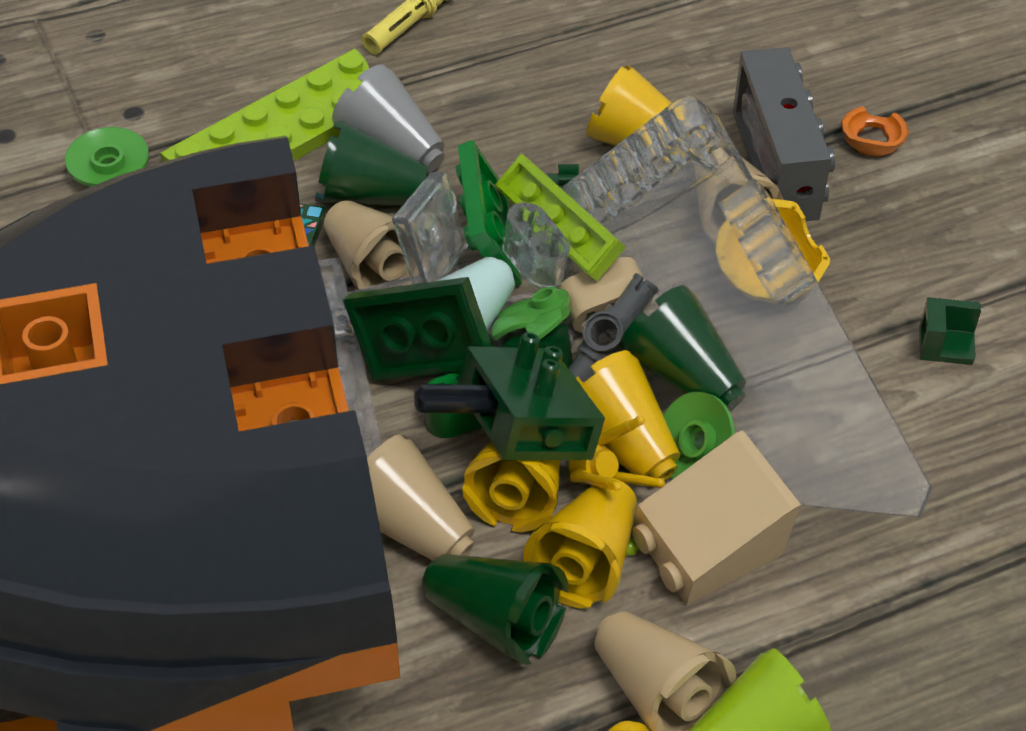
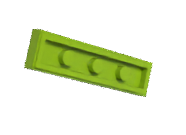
(590, 242)

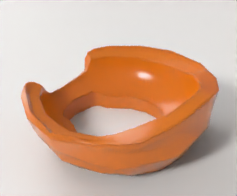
(894, 128)

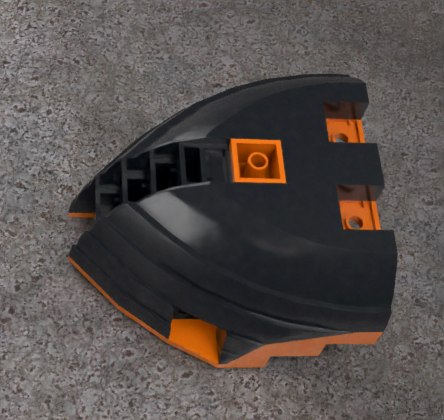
(157, 512)

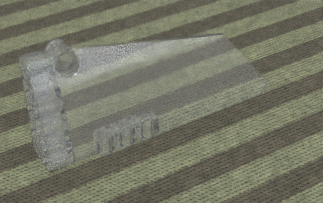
(705, 223)

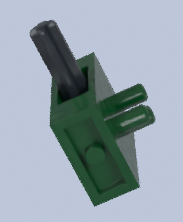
(522, 401)

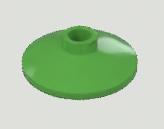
(105, 154)
(693, 419)

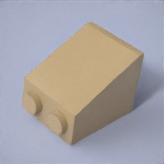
(716, 520)

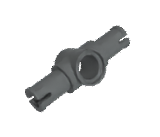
(618, 317)

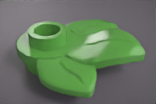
(538, 315)

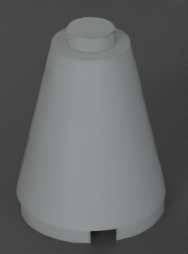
(391, 115)

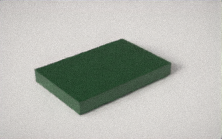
(416, 327)

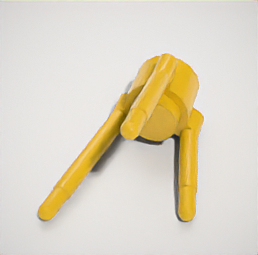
(605, 463)

